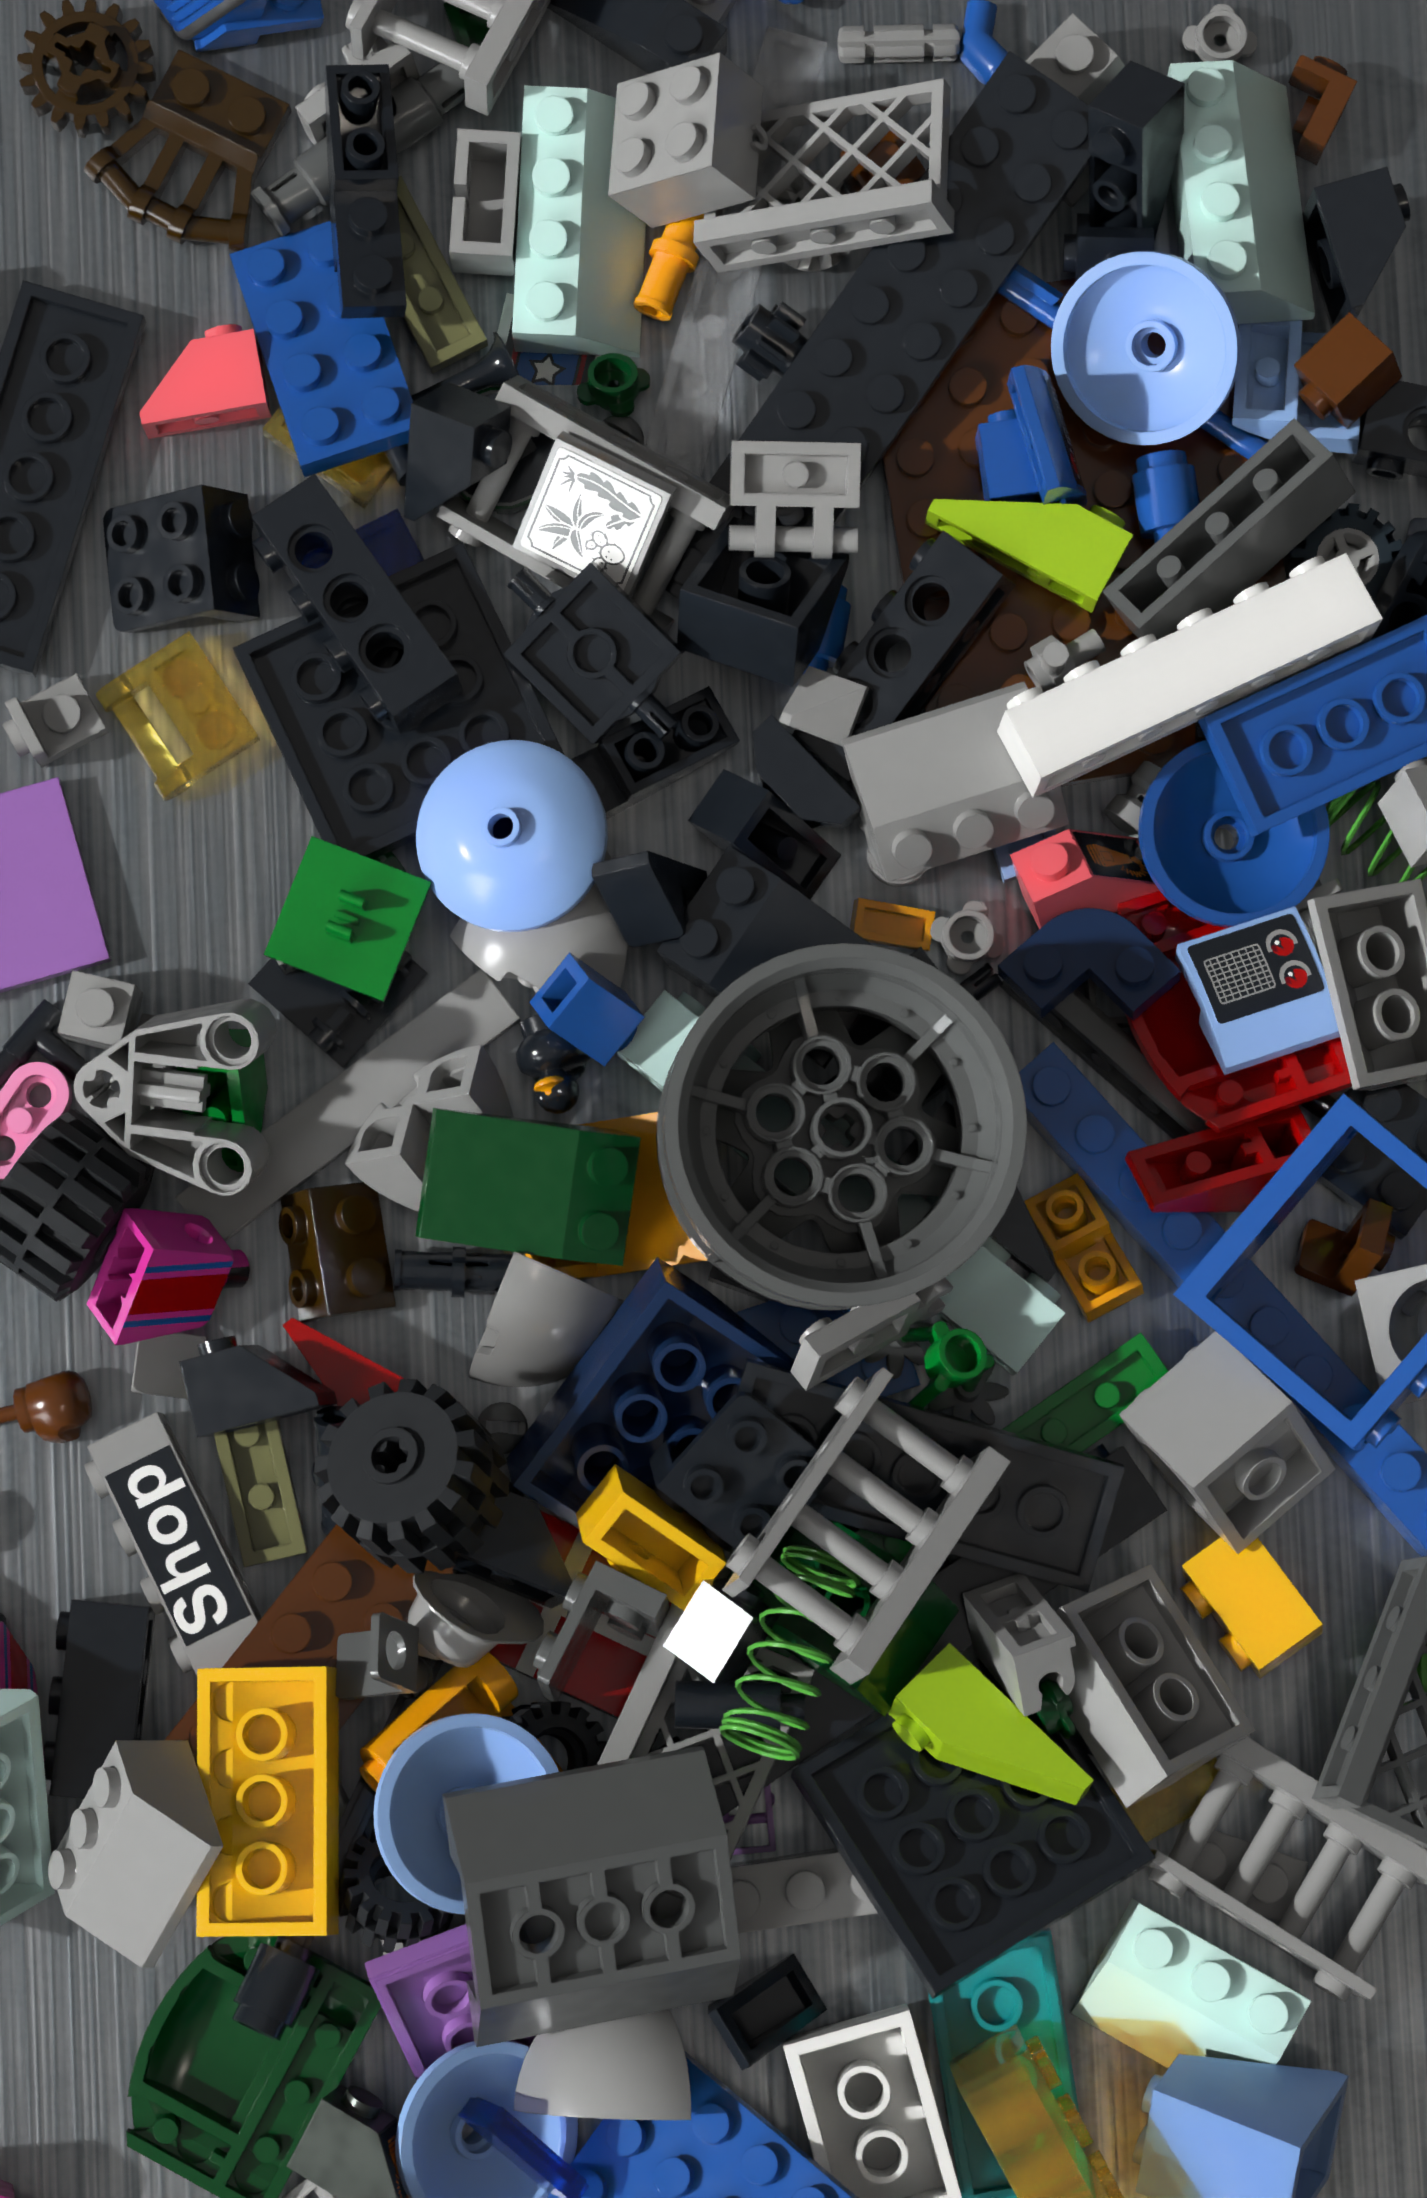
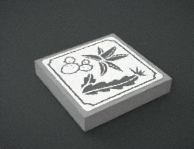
(593, 512)

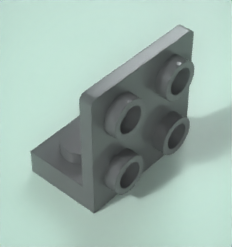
(627, 1602)

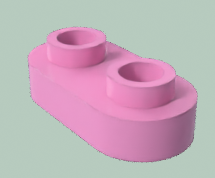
(17, 1115)

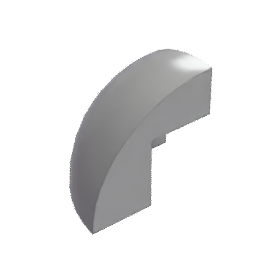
(535, 954)
(394, 1141)
(539, 1325)
(608, 2071)

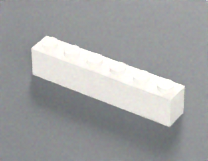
(1187, 673)

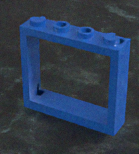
(1252, 1230)

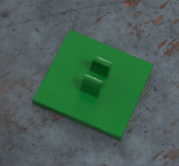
(347, 918)

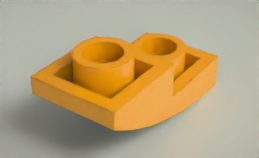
(1083, 1247)

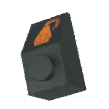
(350, 2147)

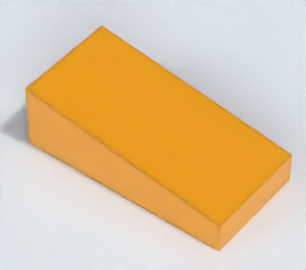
(892, 924)

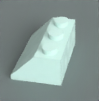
(1185, 1996)

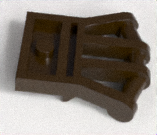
(213, 117)

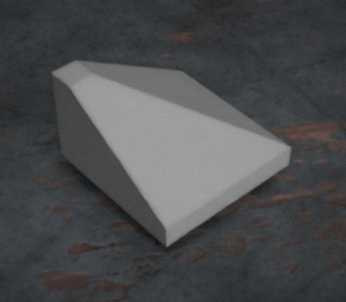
(824, 706)

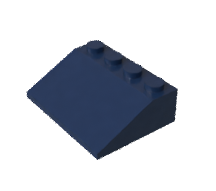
(646, 1379)

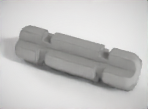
(898, 43)

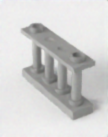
(482, 66)
(539, 411)
(894, 1584)
(1346, 1833)

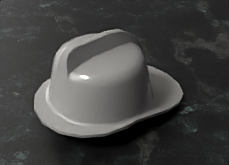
(468, 1617)

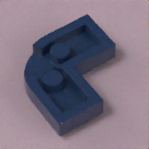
(1090, 946)

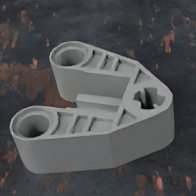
(174, 1141)

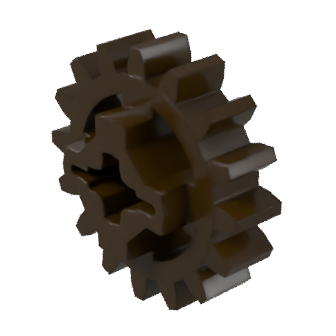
(66, 52)

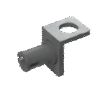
(381, 1661)

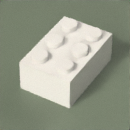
(872, 2107)

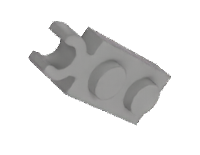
(837, 1344)

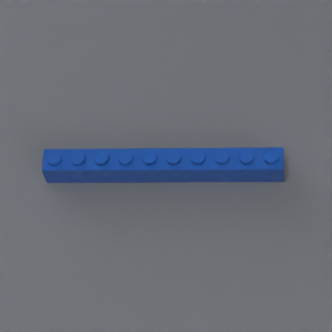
(1094, 1145)

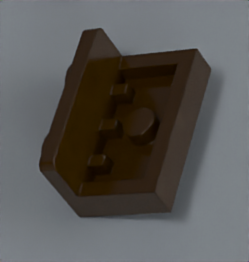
(336, 1251)

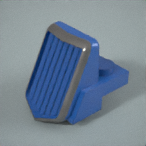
(237, 22)

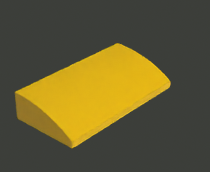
(275, 1798)

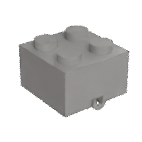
(686, 140)

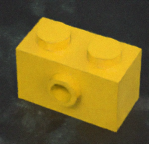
(648, 1537)
(1252, 1604)

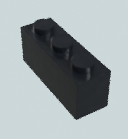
(99, 1691)

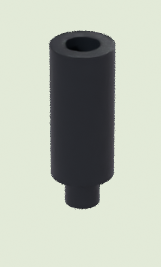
(704, 1703)

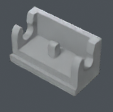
(1019, 1639)

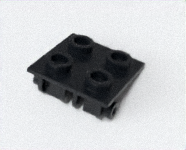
(332, 1014)

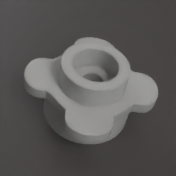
(1220, 22)
(973, 920)

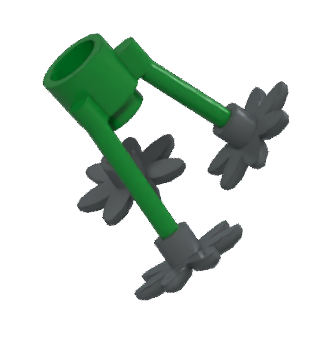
(956, 1369)

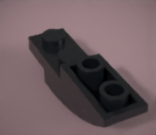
(364, 191)
(639, 764)

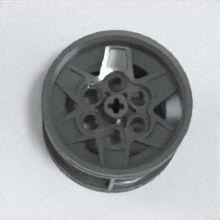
(932, 1033)

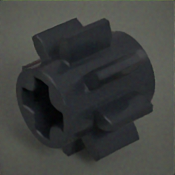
(769, 340)

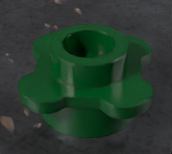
(613, 384)
(1054, 1711)

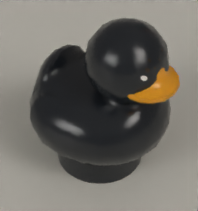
(554, 1062)

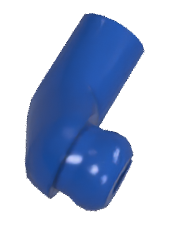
(977, 46)

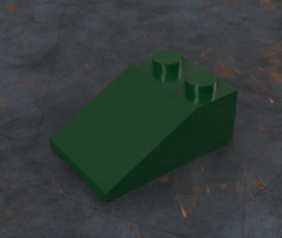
(528, 1186)
(903, 1654)

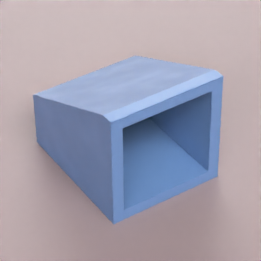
(1238, 2130)

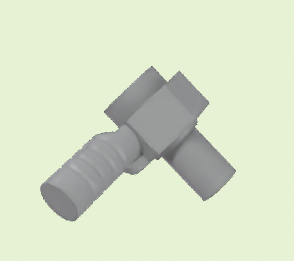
(1055, 660)

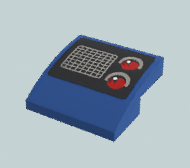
(1045, 436)

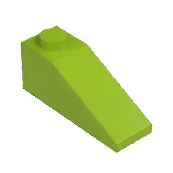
(1050, 544)
(977, 1728)

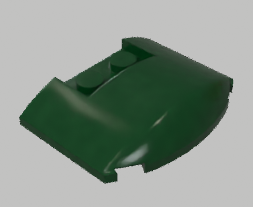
(227, 2099)

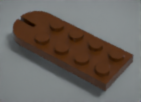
(325, 1599)

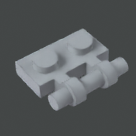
(794, 476)

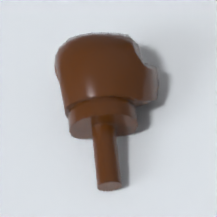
(51, 1407)

